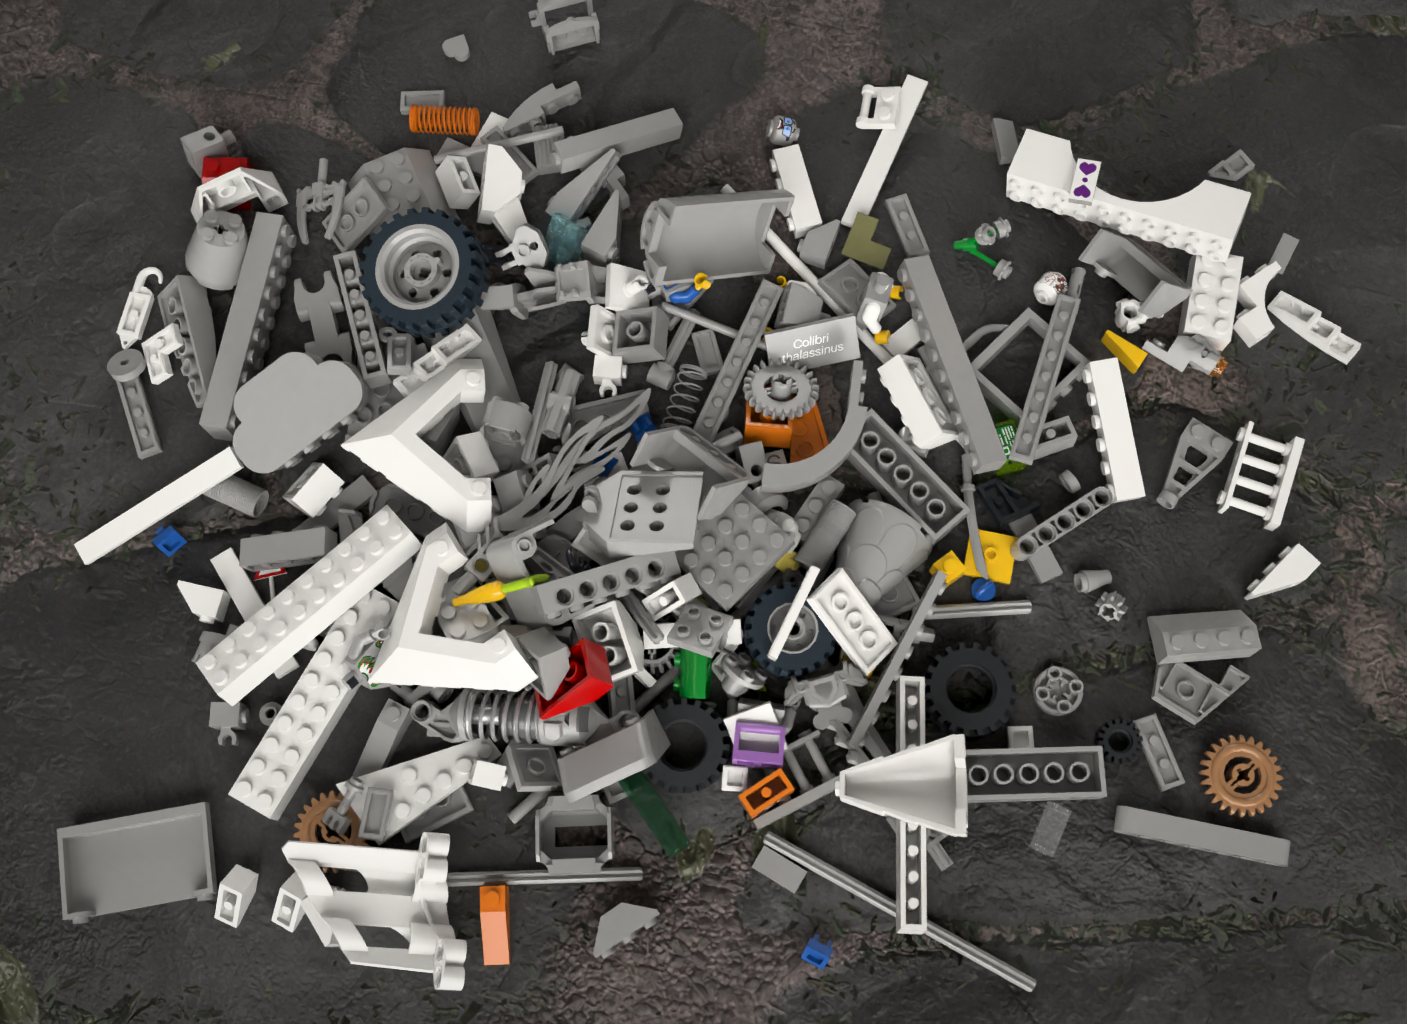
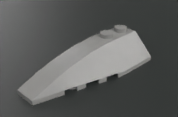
(187, 305)

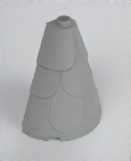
(881, 548)

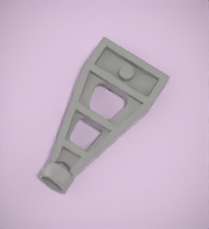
(1202, 439)

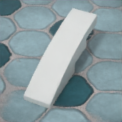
(1311, 326)
(442, 354)

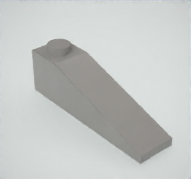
(580, 192)
(384, 738)

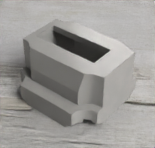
(582, 812)

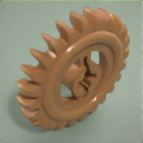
(1224, 791)
(314, 817)

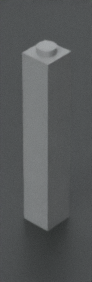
(624, 137)

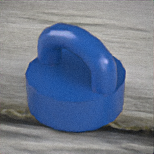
(983, 590)

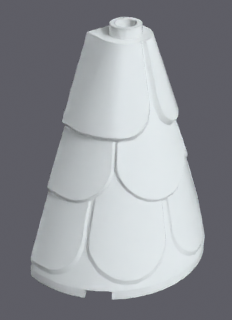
(915, 785)

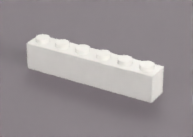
(1113, 429)

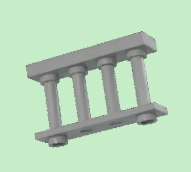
(807, 791)

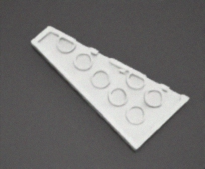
(423, 781)

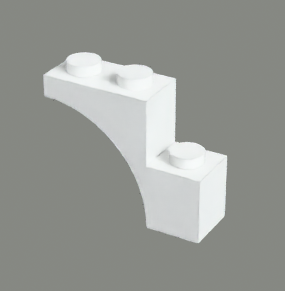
(1254, 322)

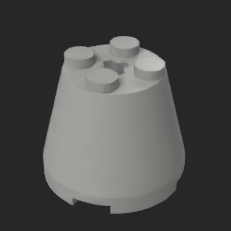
(217, 250)

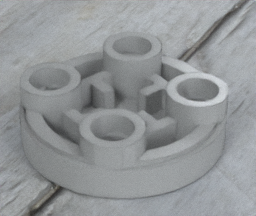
(1057, 691)

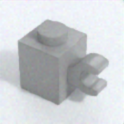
(227, 719)

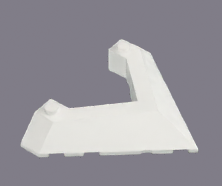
(396, 448)
(420, 658)

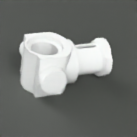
(1131, 308)

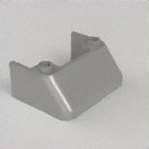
(1136, 271)
(686, 450)
(507, 563)
(613, 757)

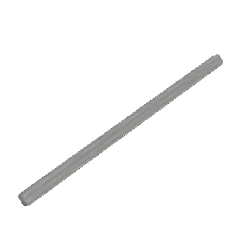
(889, 906)

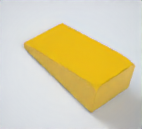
(1126, 352)

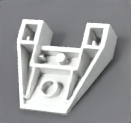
(236, 188)

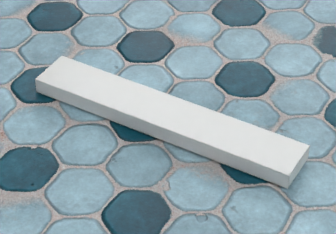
(244, 595)

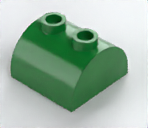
(694, 674)

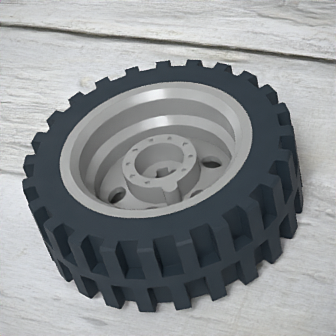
(424, 272)

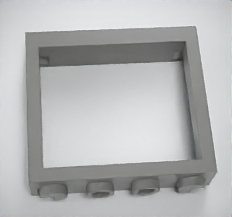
(998, 398)

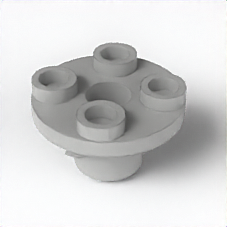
(741, 674)

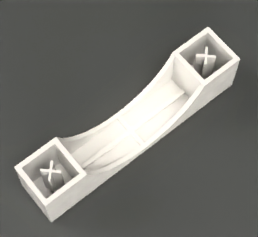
(1197, 221)

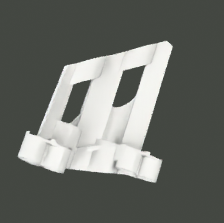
(403, 893)

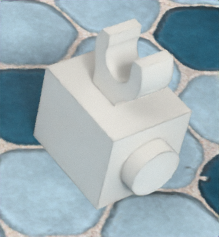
(609, 373)

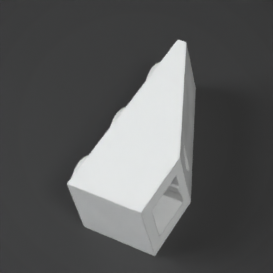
(1292, 569)

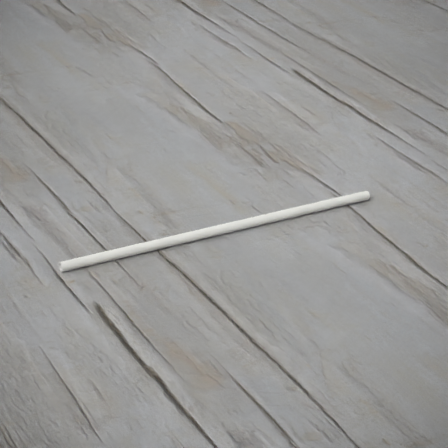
(807, 275)

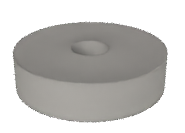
(126, 365)

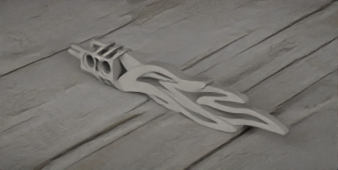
(513, 519)

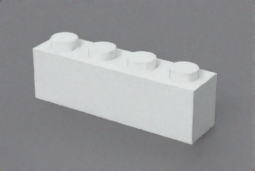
(793, 177)

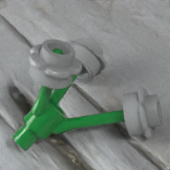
(986, 235)

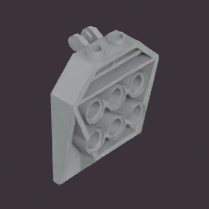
(643, 512)

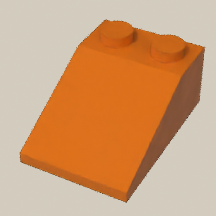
(769, 431)

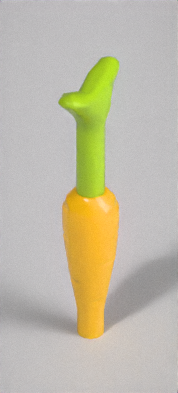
(497, 590)

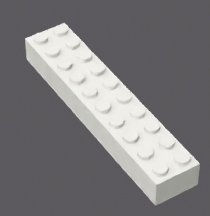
(308, 606)
(308, 713)

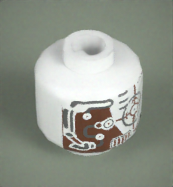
(1049, 286)

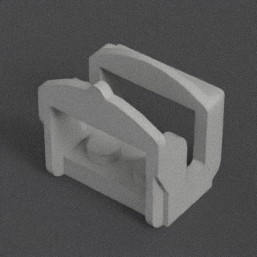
(568, 32)

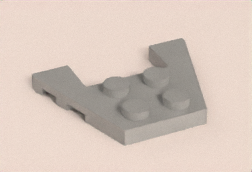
(1192, 693)

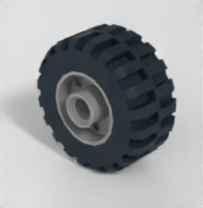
(801, 652)

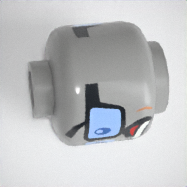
(782, 131)

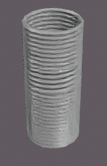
(240, 495)
(822, 543)

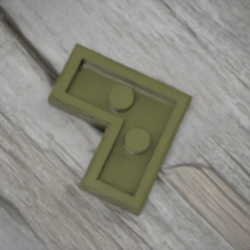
(859, 243)

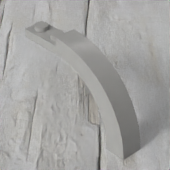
(804, 473)

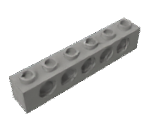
(362, 321)
(545, 594)

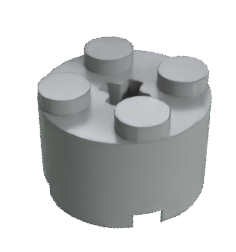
(506, 422)

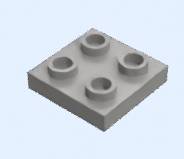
(700, 630)

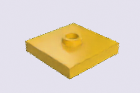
(996, 556)

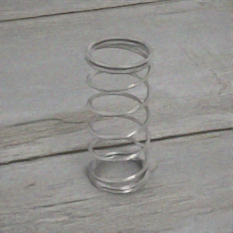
(687, 373)

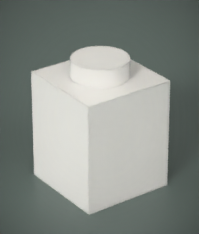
(488, 775)

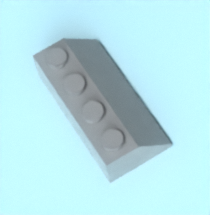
(1203, 636)

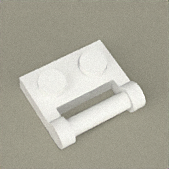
(886, 107)

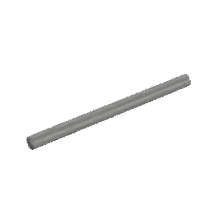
(541, 877)

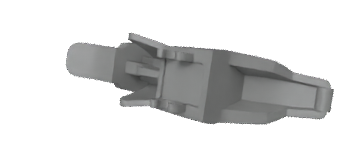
(567, 283)

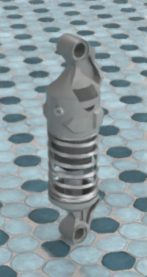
(516, 717)

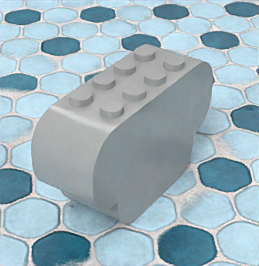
(295, 408)

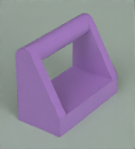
(755, 758)

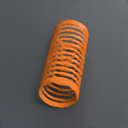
(473, 123)

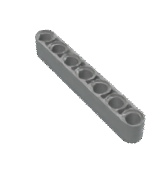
(1202, 836)

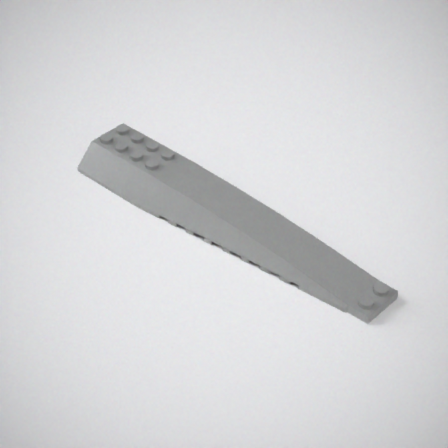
(410, 181)

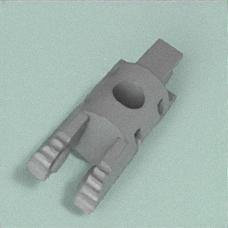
(898, 625)

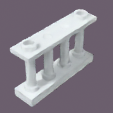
(1278, 493)

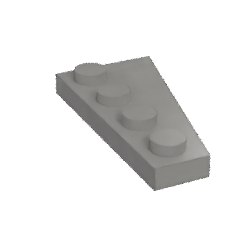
(608, 408)

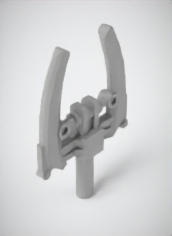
(320, 193)

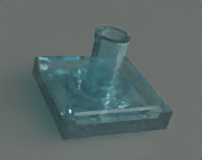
(564, 239)

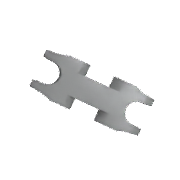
(321, 311)

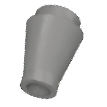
(1089, 580)

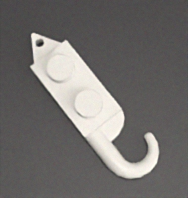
(137, 309)

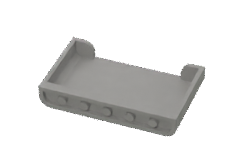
(136, 861)

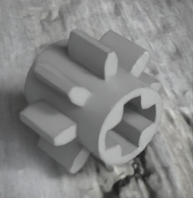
(1111, 606)

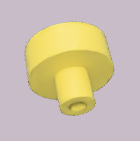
(787, 562)

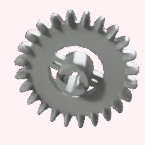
(784, 382)

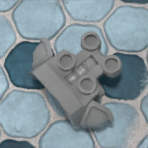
(825, 692)

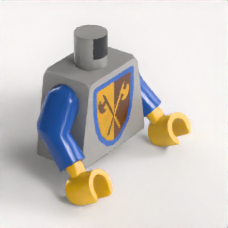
(679, 292)

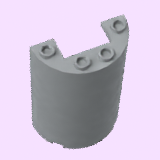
(710, 235)

